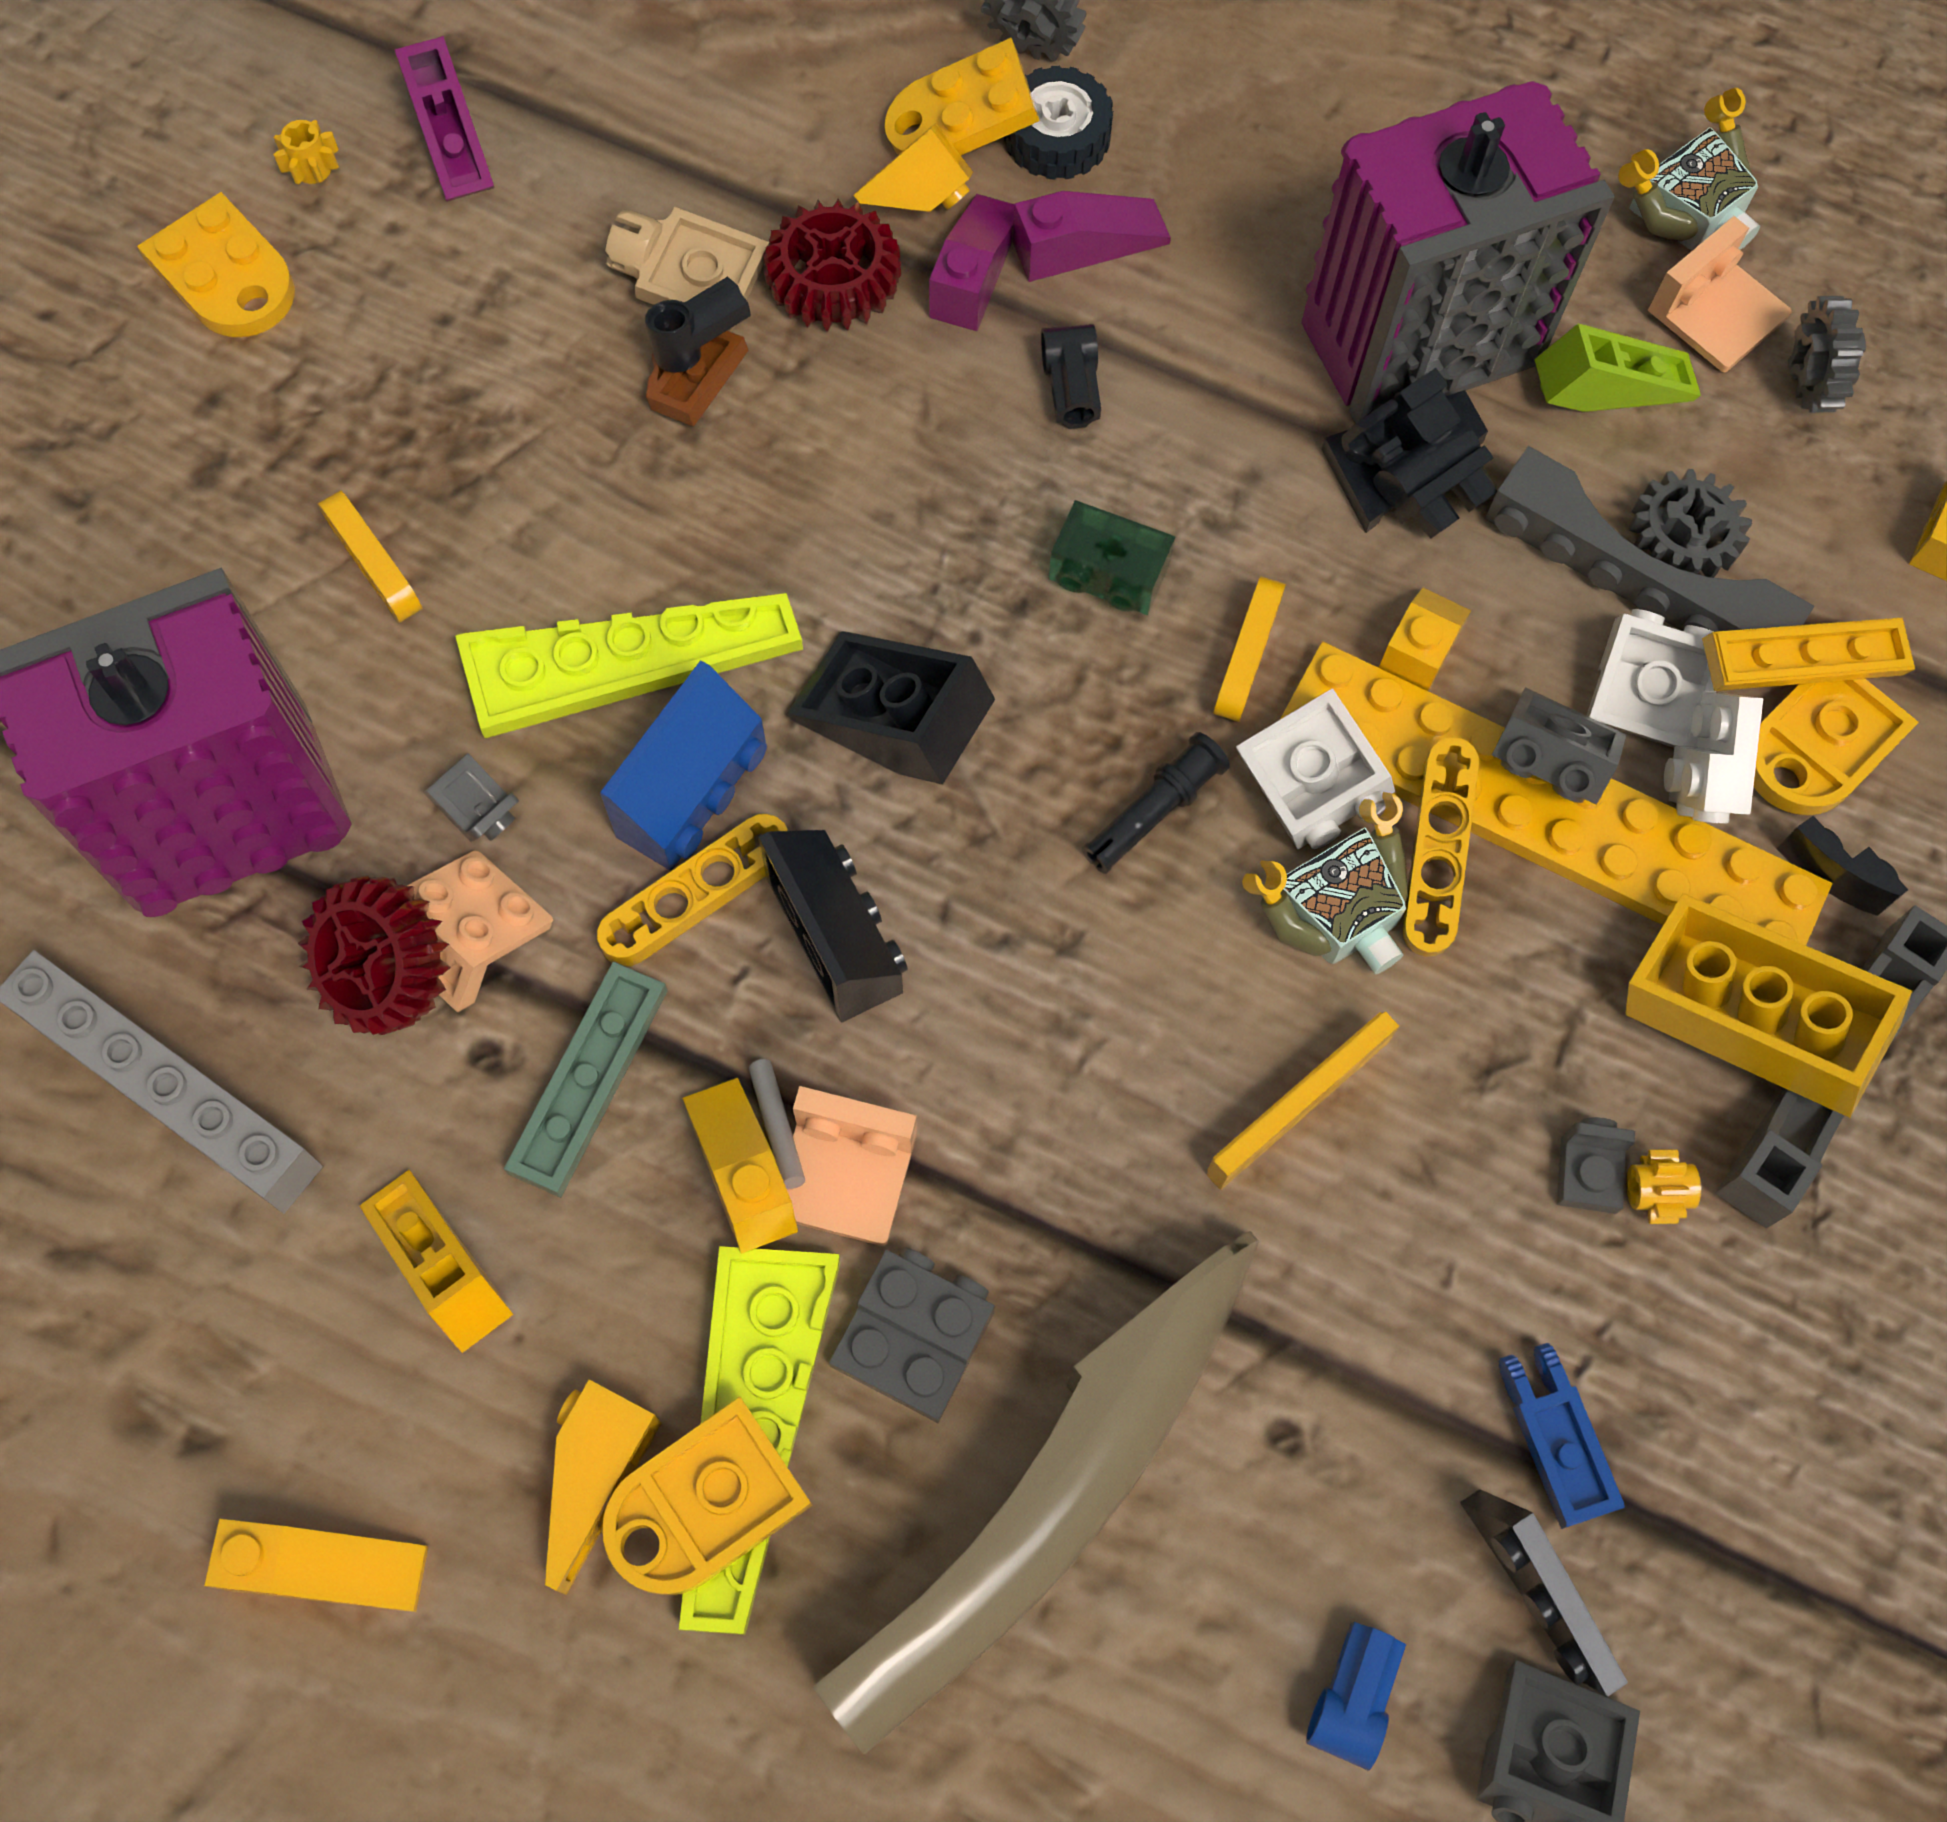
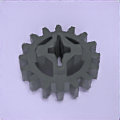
(1037, 24)
(1827, 354)
(1691, 523)

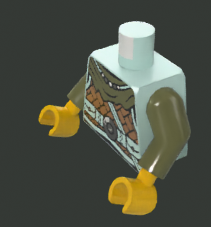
(1699, 183)
(1343, 895)

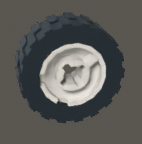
(1071, 128)

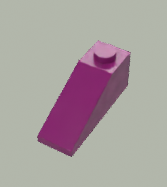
(444, 118)
(1082, 230)
(971, 263)

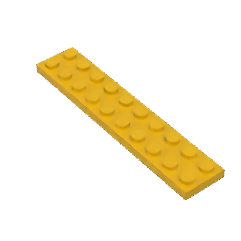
(1620, 848)

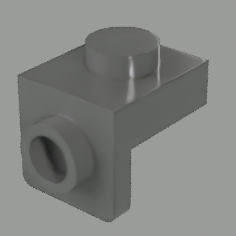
(472, 800)

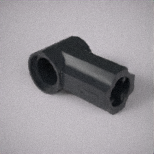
(681, 327)
(1072, 363)

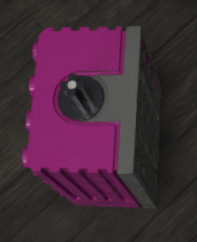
(1452, 246)
(169, 745)

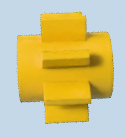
(306, 151)
(1663, 1186)

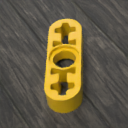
(370, 556)
(1249, 649)

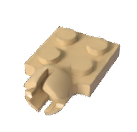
(682, 255)

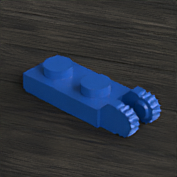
(1561, 1440)

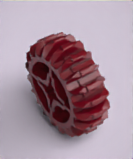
(831, 246)
(374, 955)

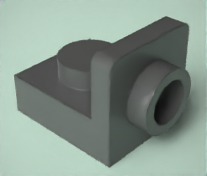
(1593, 1165)

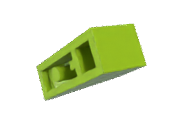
(1612, 371)

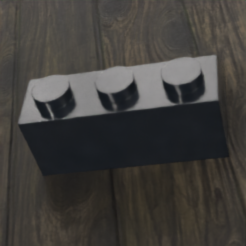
(833, 920)

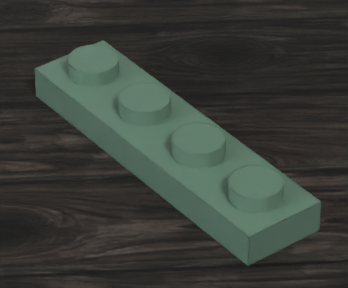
(586, 1080)

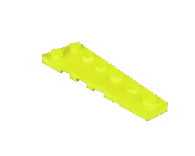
(574, 667)
(764, 1350)

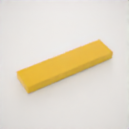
(1808, 654)
(1301, 1099)

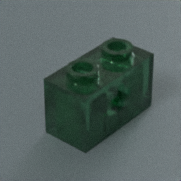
(1096, 538)

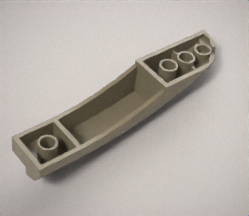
(1102, 1444)

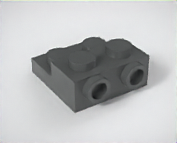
(1560, 747)
(914, 1333)
(1557, 1752)

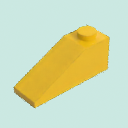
(741, 1165)
(435, 1262)
(594, 1452)
(316, 1565)

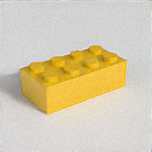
(1767, 1004)

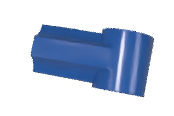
(1351, 1711)

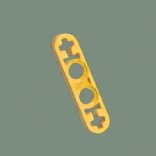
(1446, 847)
(688, 882)

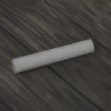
(776, 1123)

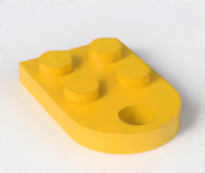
(968, 100)
(220, 265)
(1829, 739)
(705, 1500)

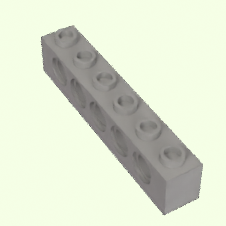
(159, 1081)

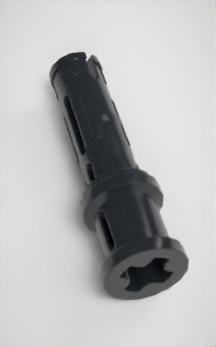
(1173, 787)

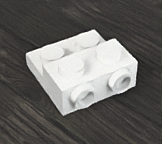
(1651, 679)
(1316, 770)
(1720, 771)

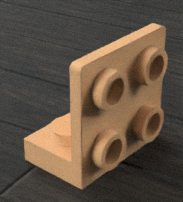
(1717, 302)
(480, 918)
(851, 1164)

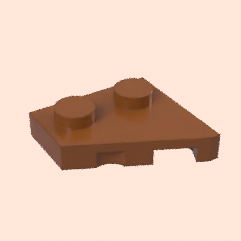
(690, 392)

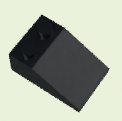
(896, 704)

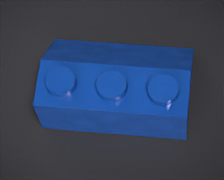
(684, 768)

